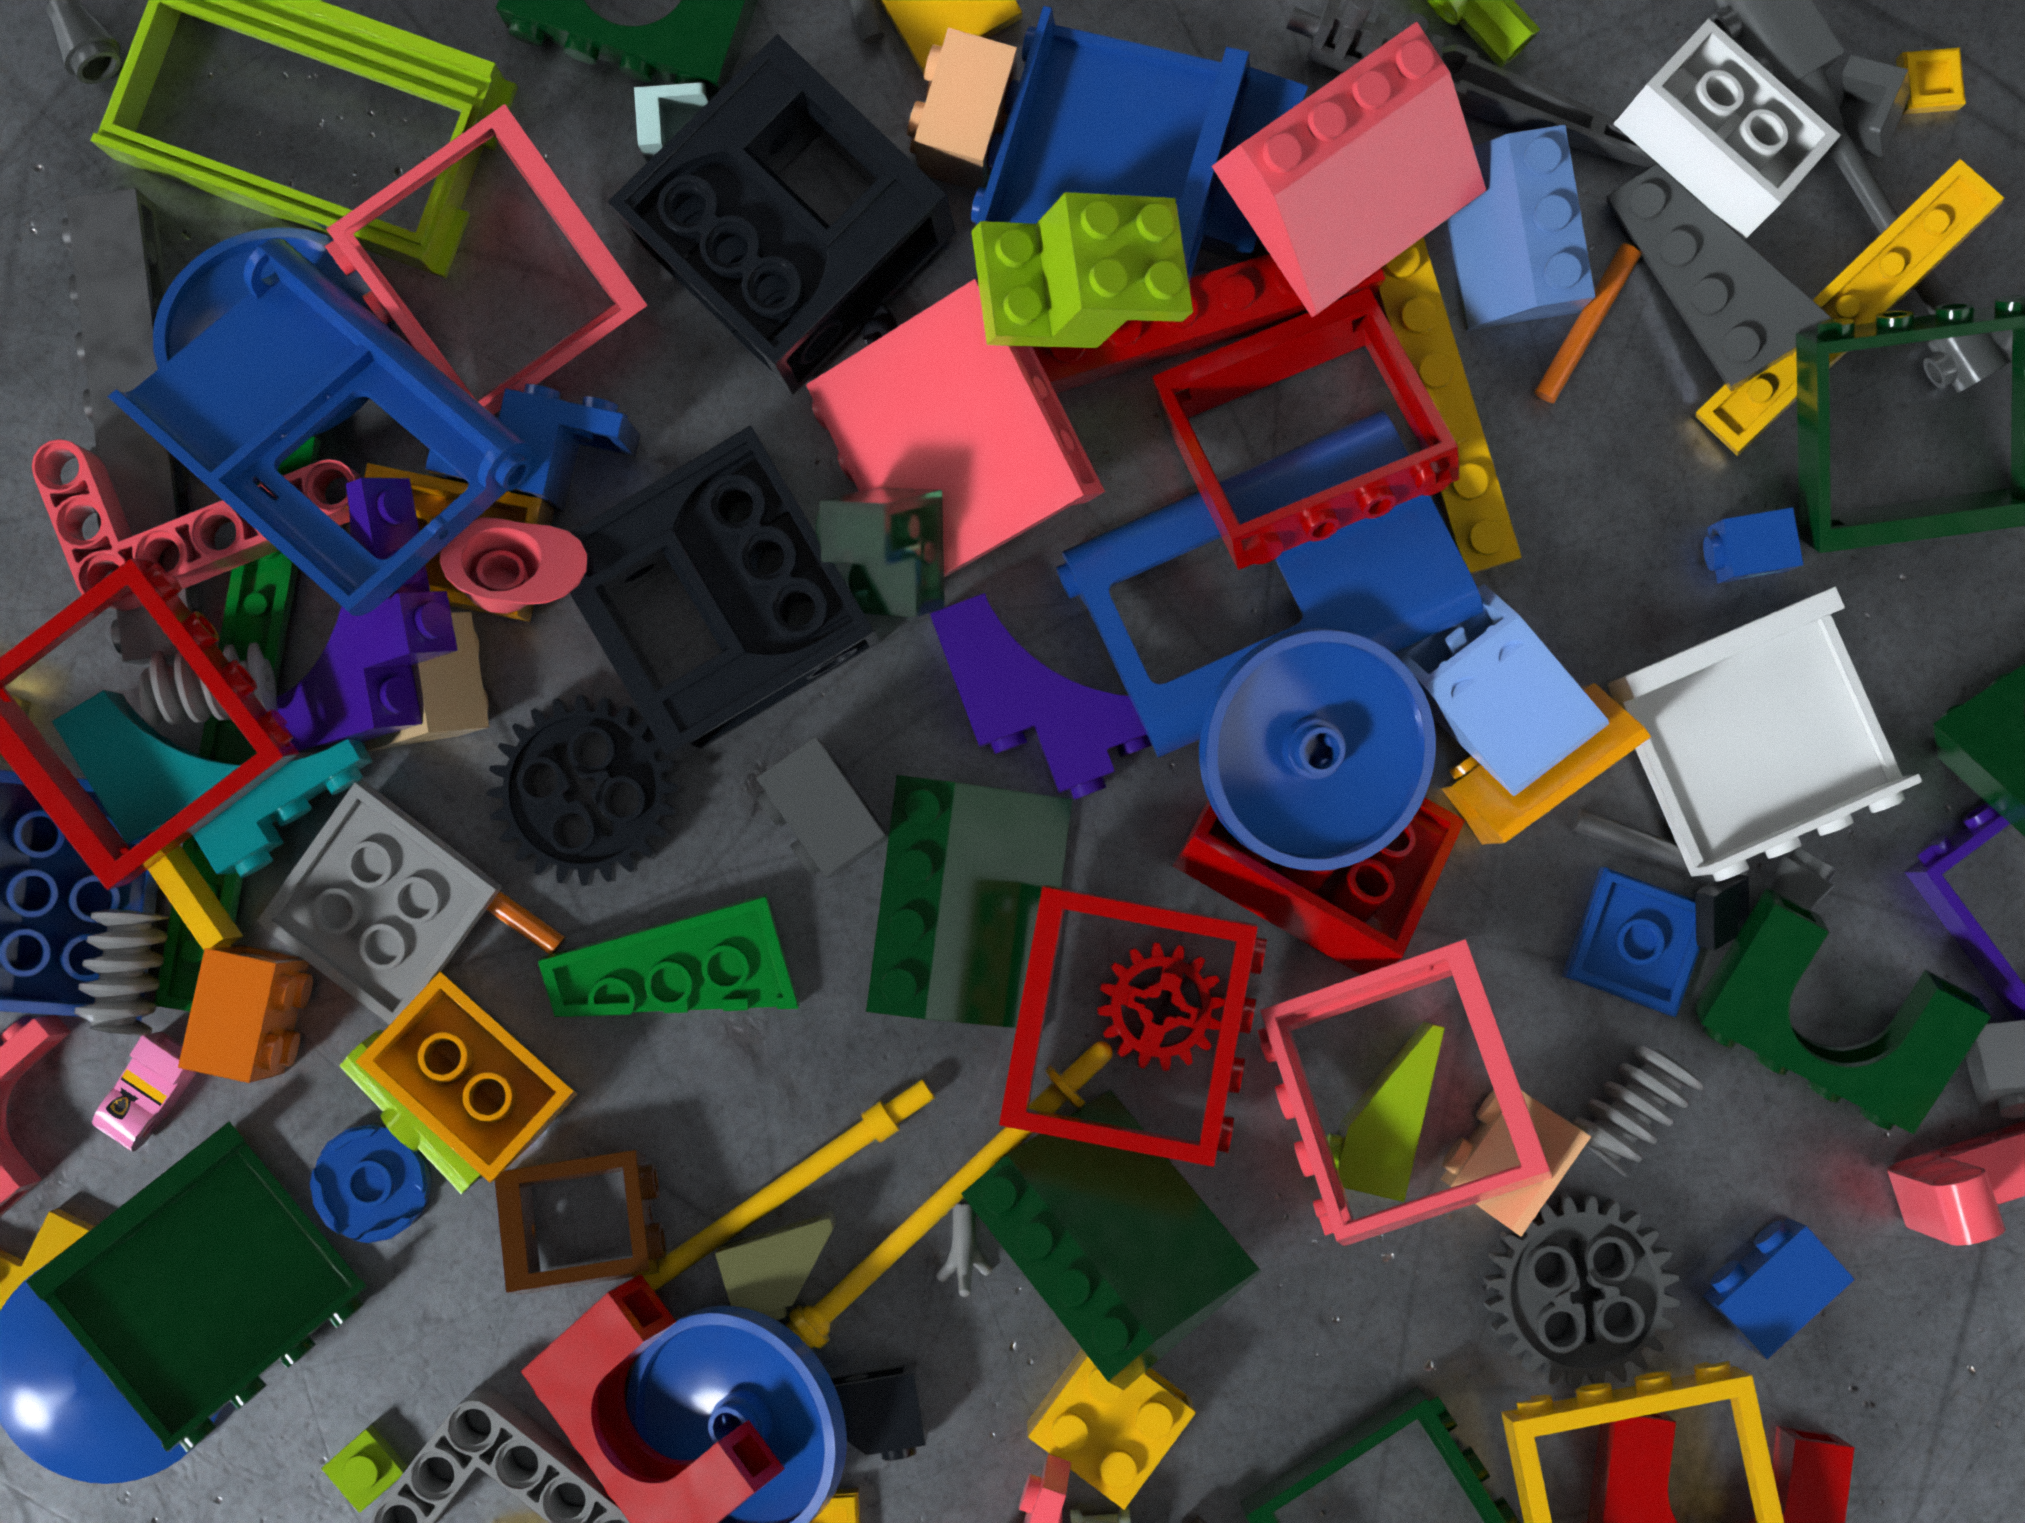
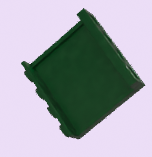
(199, 1288)

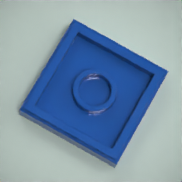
(1635, 942)

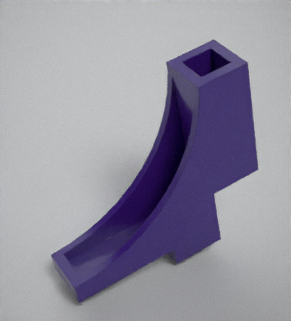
(365, 672)
(1014, 693)

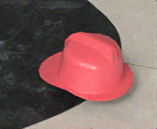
(513, 563)

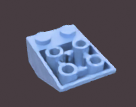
(1503, 694)

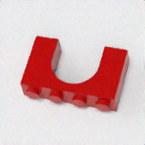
(583, 1389)
(1635, 1464)

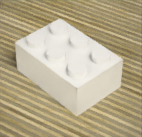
(1727, 129)

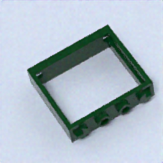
(1914, 519)
(1413, 1405)

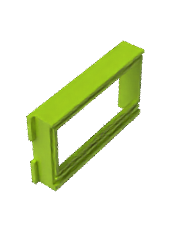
(339, 40)

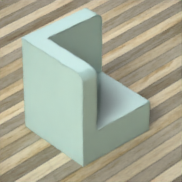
(664, 111)

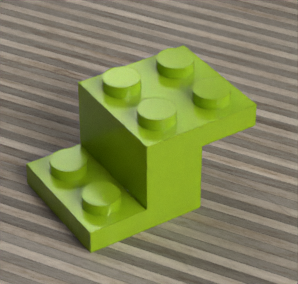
(1081, 271)

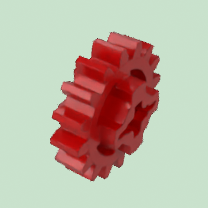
(1153, 1032)

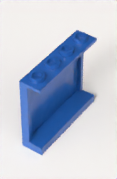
(1114, 123)

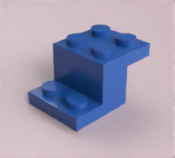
(554, 434)

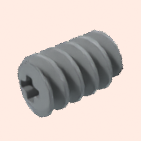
(179, 693)
(122, 971)
(1636, 1106)

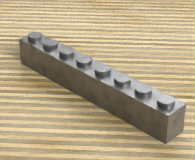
(118, 297)

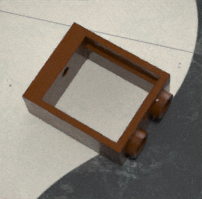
(519, 1226)

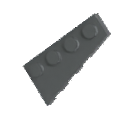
(1718, 283)

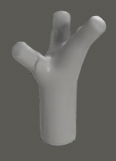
(964, 1250)

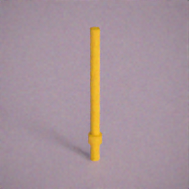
(878, 1123)

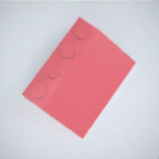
(1357, 170)

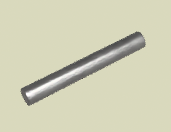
(1631, 839)

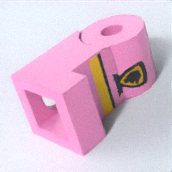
(144, 1091)

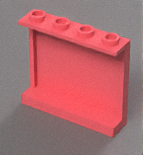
(960, 419)

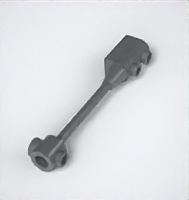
(1797, 49)

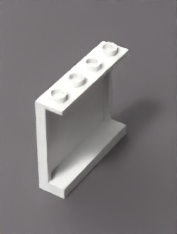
(1761, 738)

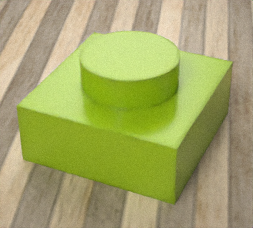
(365, 1468)

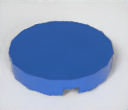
(370, 1184)

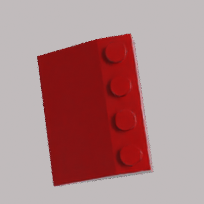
(1349, 913)

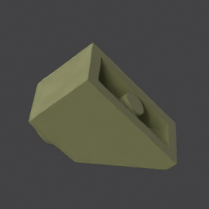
(772, 1266)

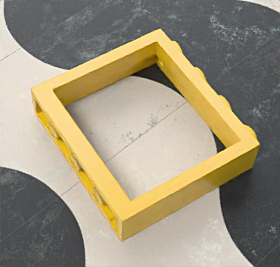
(1652, 1394)

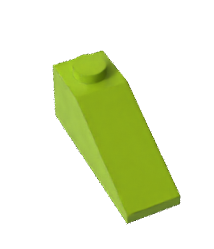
(1384, 1126)

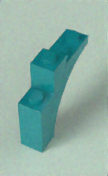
(151, 779)

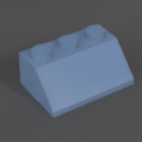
(1524, 238)

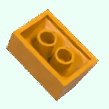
(1499, 816)
(466, 1077)

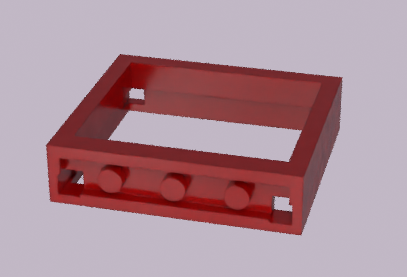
(1276, 356)
(227, 681)
(1227, 1067)

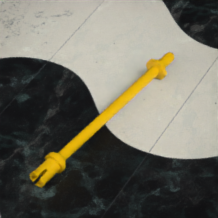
(813, 1322)

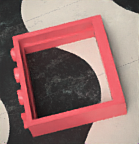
(389, 306)
(1298, 1102)

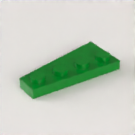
(695, 962)

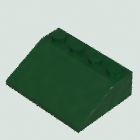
(963, 899)
(1111, 1242)

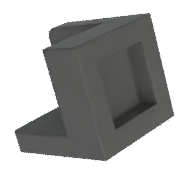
(1873, 102)

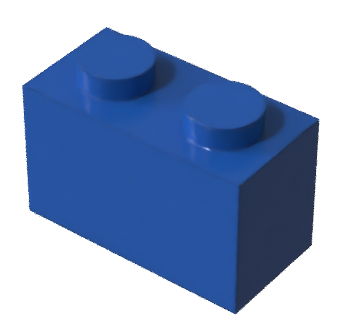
(1777, 1286)

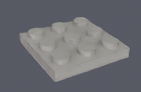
(378, 902)

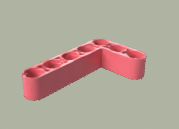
(192, 533)
(1959, 1186)

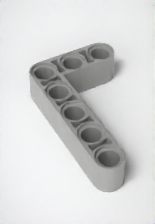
(493, 1455)

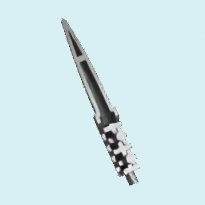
(1481, 87)

